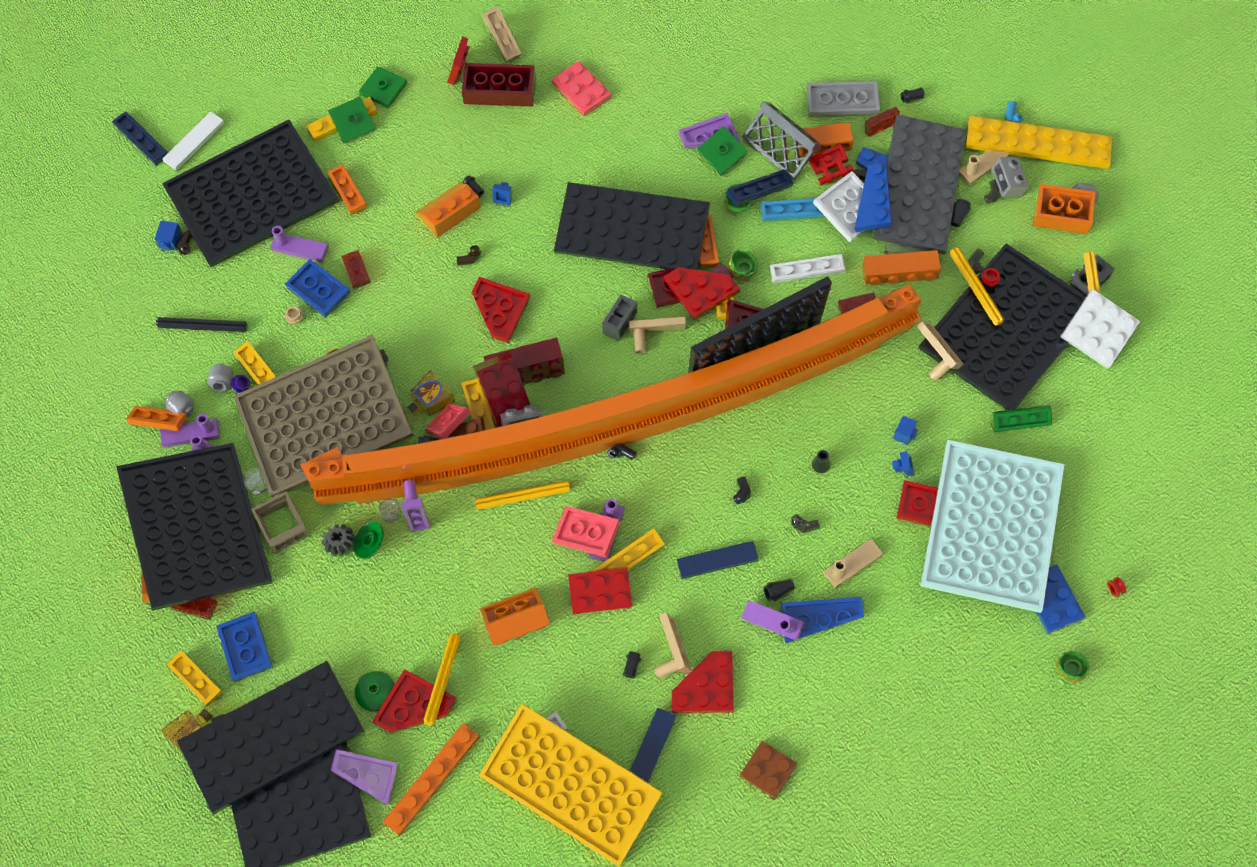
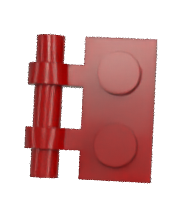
(829, 159)

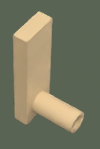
(501, 33)
(980, 166)
(640, 327)
(950, 359)
(853, 563)
(675, 642)

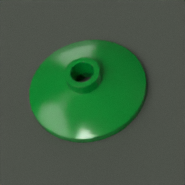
(368, 539)
(373, 700)

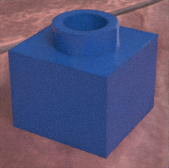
(906, 430)

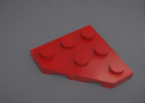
(700, 290)
(499, 307)
(707, 686)
(408, 704)

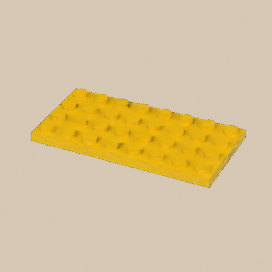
(571, 784)

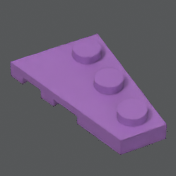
(697, 134)
(367, 773)

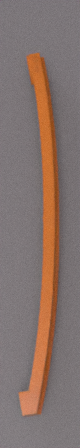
(616, 419)

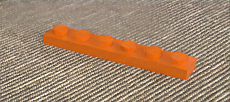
(431, 779)

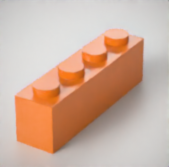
(901, 267)

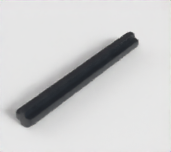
(201, 324)

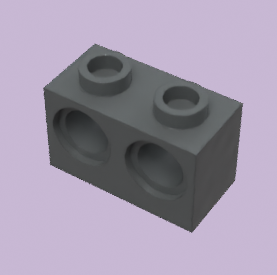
(1105, 272)
(619, 316)

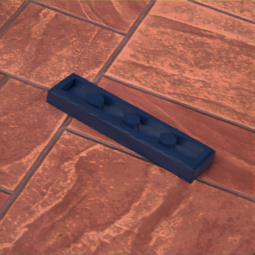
(140, 138)
(759, 187)
(717, 560)
(653, 744)

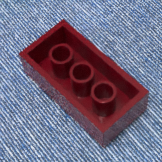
(498, 84)
(536, 360)
(501, 385)

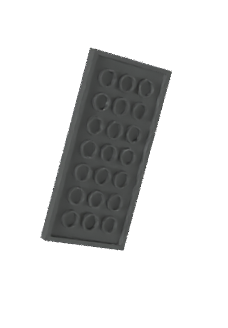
(922, 183)

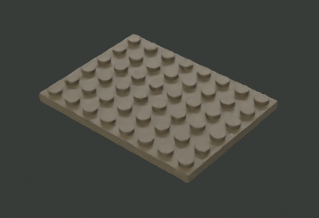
(321, 406)

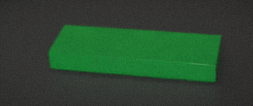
(1022, 418)

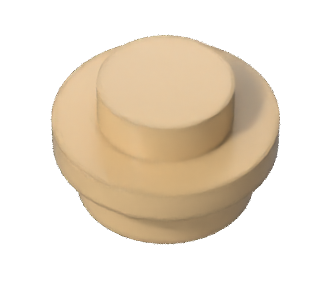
(294, 315)

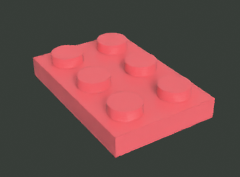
(581, 88)
(586, 531)

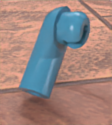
(1010, 113)

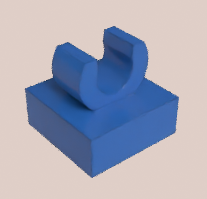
(502, 193)
(904, 464)

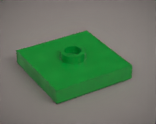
(383, 86)
(351, 119)
(722, 150)

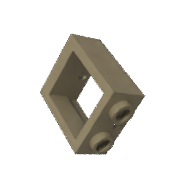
(287, 538)

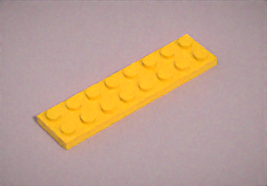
(1039, 142)

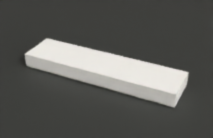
(193, 141)
(807, 268)

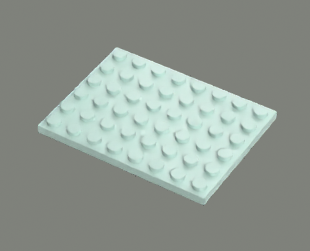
(993, 526)

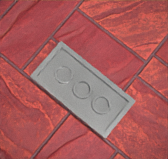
(843, 98)

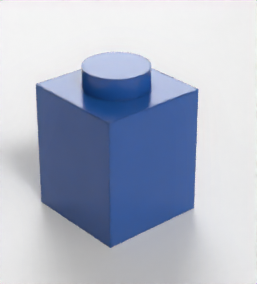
(168, 235)

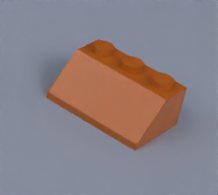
(449, 208)
(1064, 209)
(515, 616)

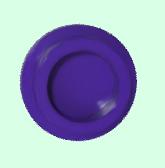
(240, 383)

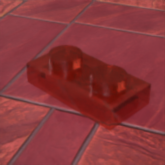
(881, 121)
(356, 269)
(850, 303)
(200, 608)

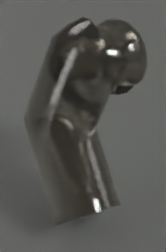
(994, 194)
(974, 261)
(804, 526)

